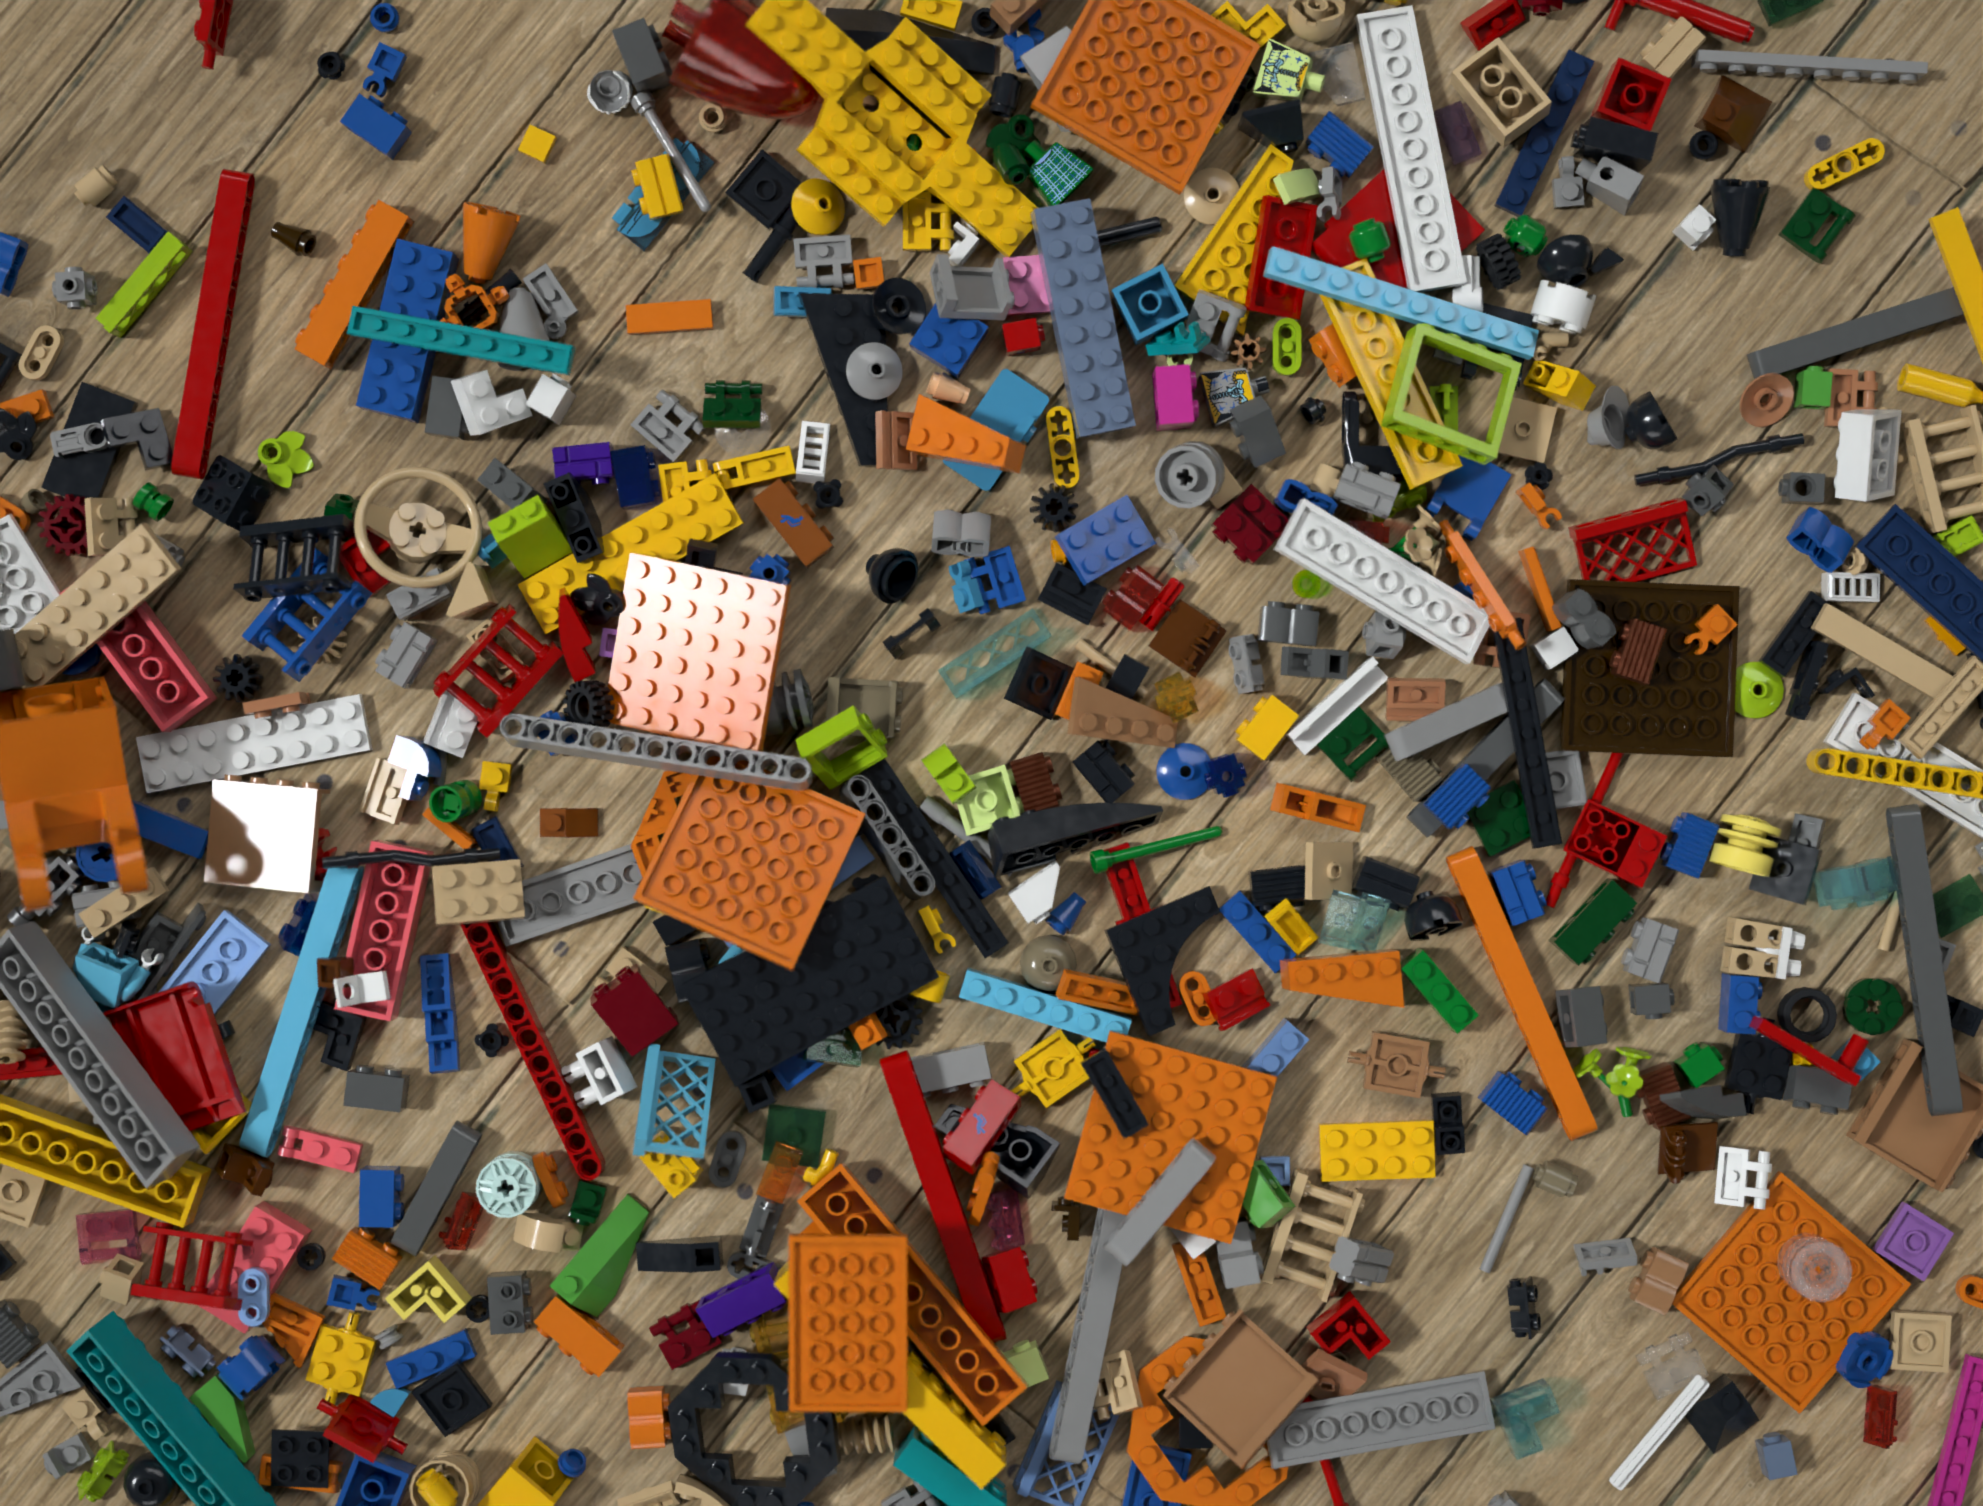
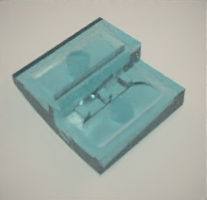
(1354, 921)

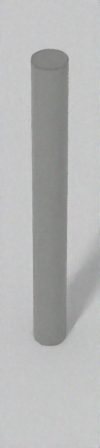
(1506, 1218)

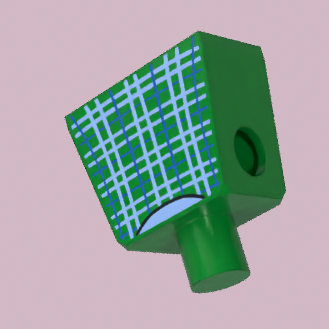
(1056, 171)

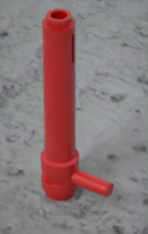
(1694, 12)

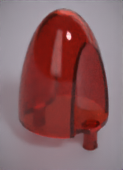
(732, 65)

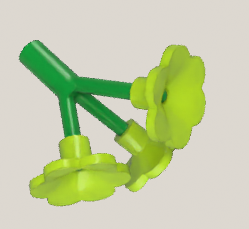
(1624, 1078)

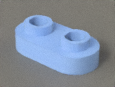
(254, 1297)

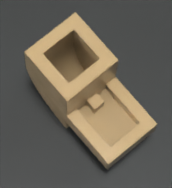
(546, 1233)

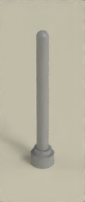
(644, 104)

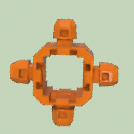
(456, 285)

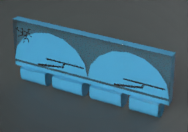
(639, 227)

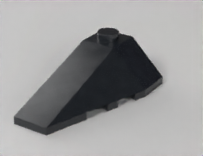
(1022, 1151)

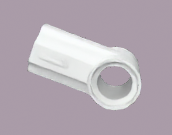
(1470, 294)

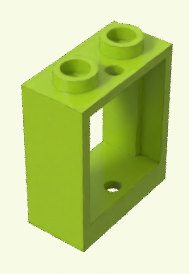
(849, 763)

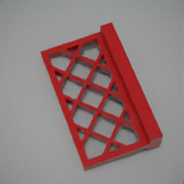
(1629, 521)

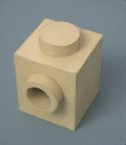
(118, 1278)

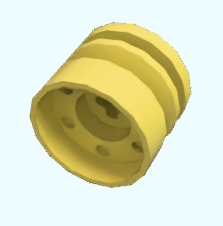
(1745, 845)

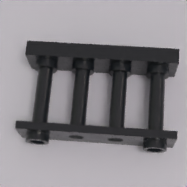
(284, 535)

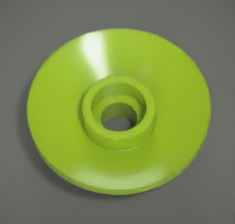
(1753, 705)

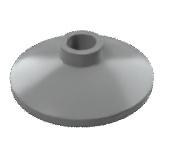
(860, 372)

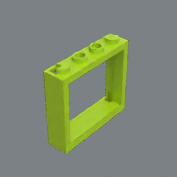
(1433, 433)

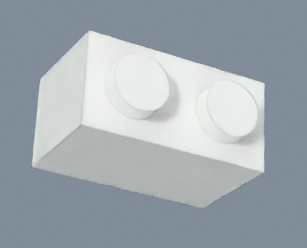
(551, 398)

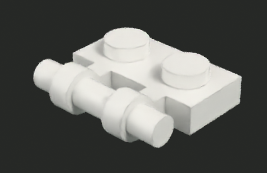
(1733, 1177)

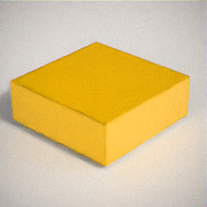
(537, 144)

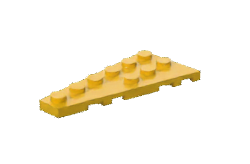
(1226, 254)

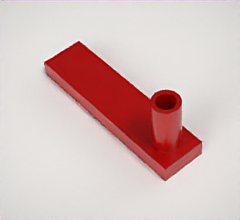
(1841, 1069)

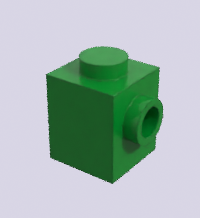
(1699, 1063)

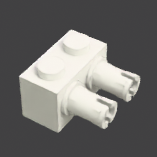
(605, 1071)

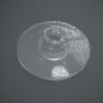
(744, 443)

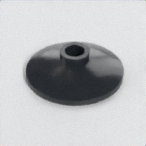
(907, 299)

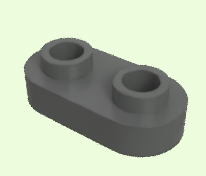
(727, 1158)

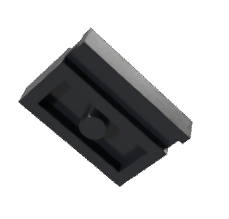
(1068, 595)

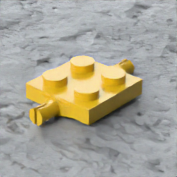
(1052, 1067)
(341, 1359)

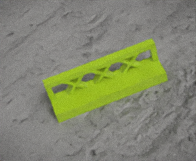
(143, 285)

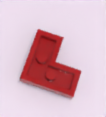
(357, 565)

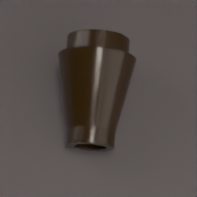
(294, 238)

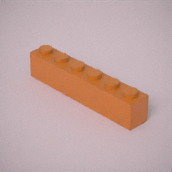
(353, 284)

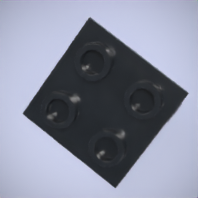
(300, 1458)

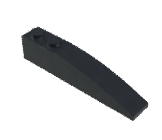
(873, 26)
(1040, 835)

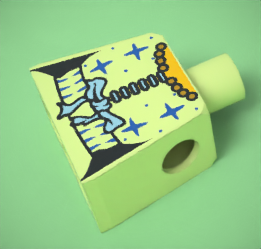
(1286, 74)

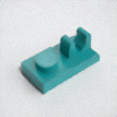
(1179, 342)

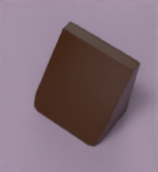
(333, 968)

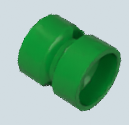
(455, 801)

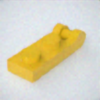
(756, 467)

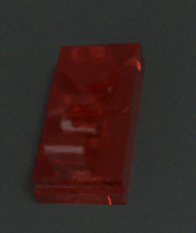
(463, 1222)
(1880, 1416)

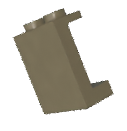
(873, 697)

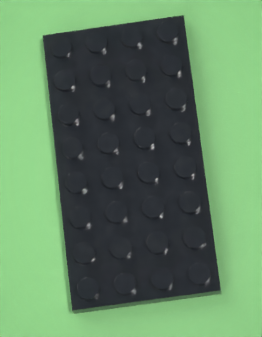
(850, 967)

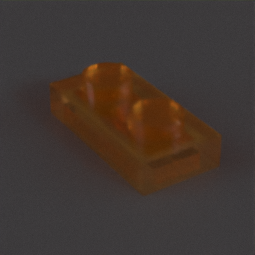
(779, 1172)

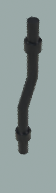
(1771, 444)
(354, 859)

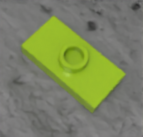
(1960, 536)

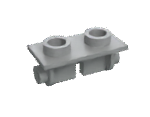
(1242, 651)

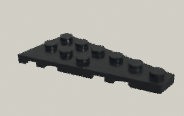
(839, 327)

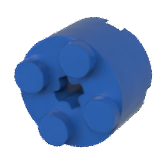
(251, 1366)

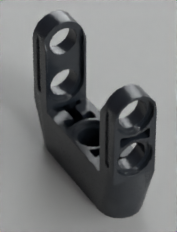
(1375, 457)

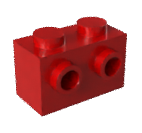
(1010, 1279)

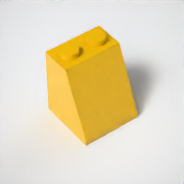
(529, 1479)

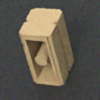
(1673, 49)

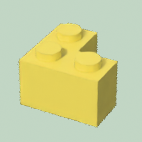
(431, 1285)

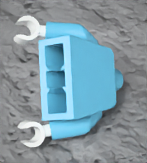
(110, 978)

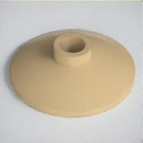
(1196, 194)

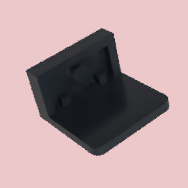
(232, 493)

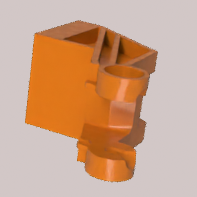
(65, 782)

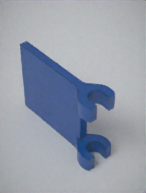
(1470, 492)

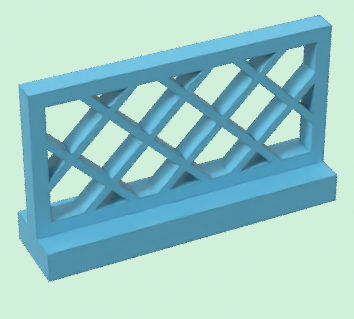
(649, 1103)

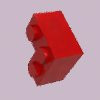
(1345, 1321)

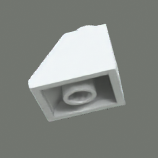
(1036, 894)

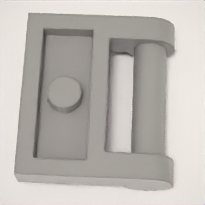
(1206, 312)

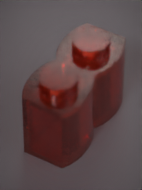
(1132, 597)

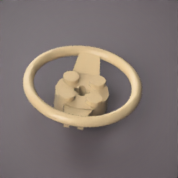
(437, 535)

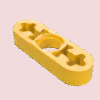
(1847, 153)
(1052, 427)

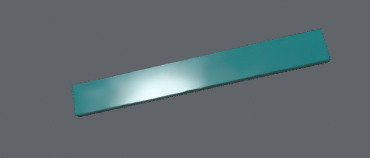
(461, 340)

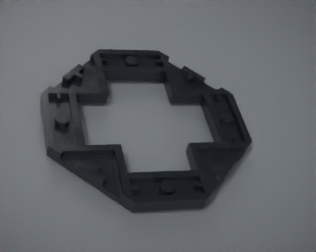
(717, 1469)

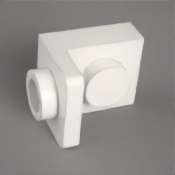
(963, 250)

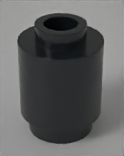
(1005, 95)

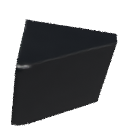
(1605, 260)

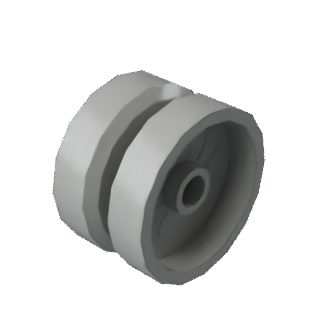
(1203, 465)

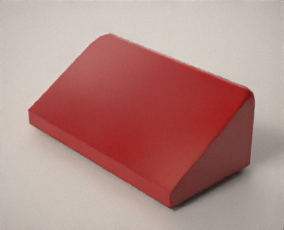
(1492, 22)

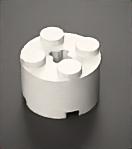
(1562, 306)

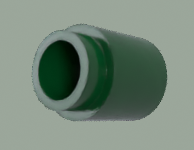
(1010, 163)

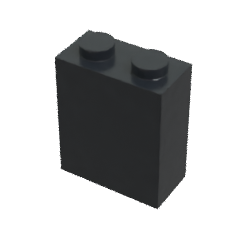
(1616, 141)

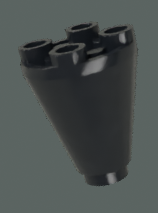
(1738, 212)

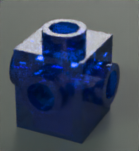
(1216, 768)

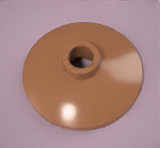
(1772, 406)

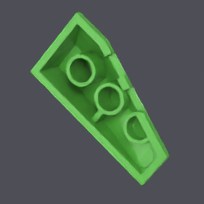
(599, 1266)

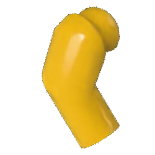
(826, 1166)

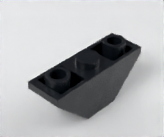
(576, 516)

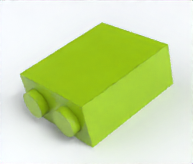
(530, 536)

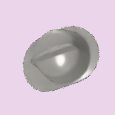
(1608, 421)

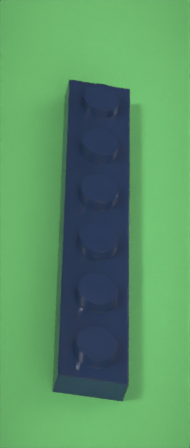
(1544, 134)

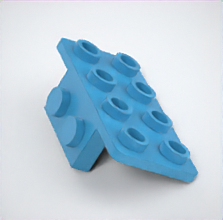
(1010, 409)

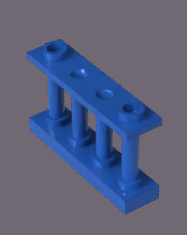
(281, 612)

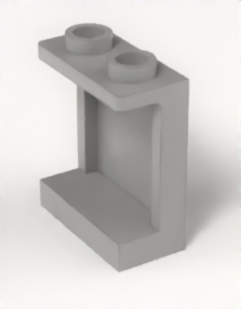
(971, 290)

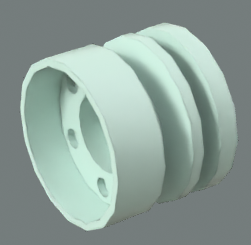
(518, 1171)

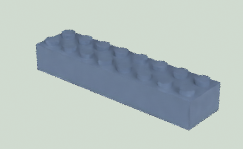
(1082, 318)

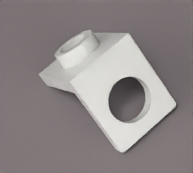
(364, 988)

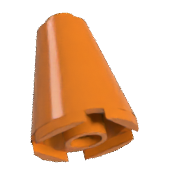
(485, 239)

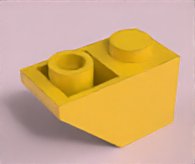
(1560, 384)

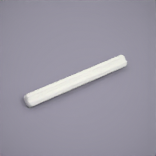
(1659, 1432)

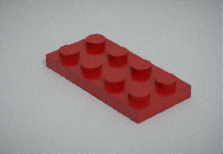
(1287, 228)

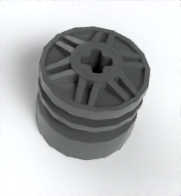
(790, 703)

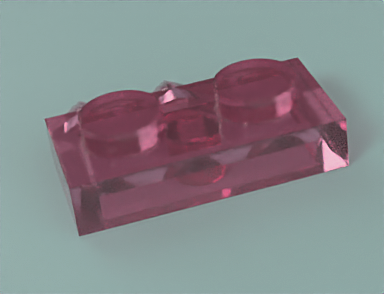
(1006, 1219)

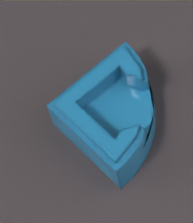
(390, 1400)

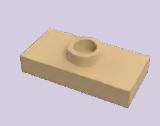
(653, 1496)

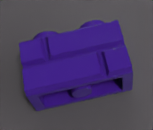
(585, 462)

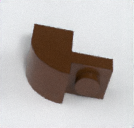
(245, 1168)

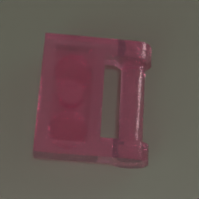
(107, 1227)

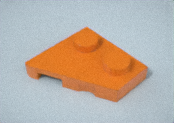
(293, 1326)

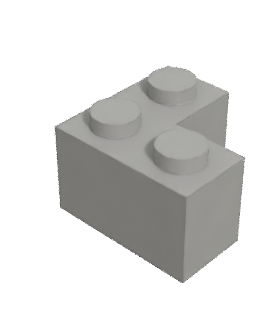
(1237, 1260)

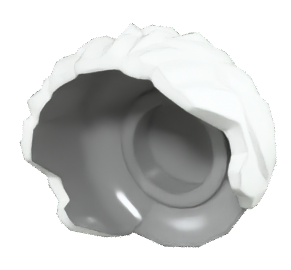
(610, 91)

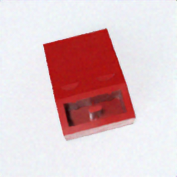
(1615, 843)

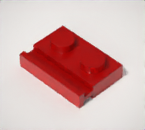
(1236, 999)

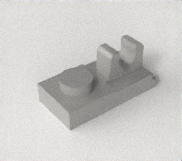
(1605, 1255)

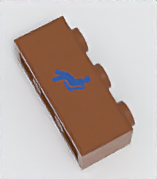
(794, 522)

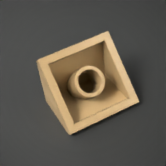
(472, 594)

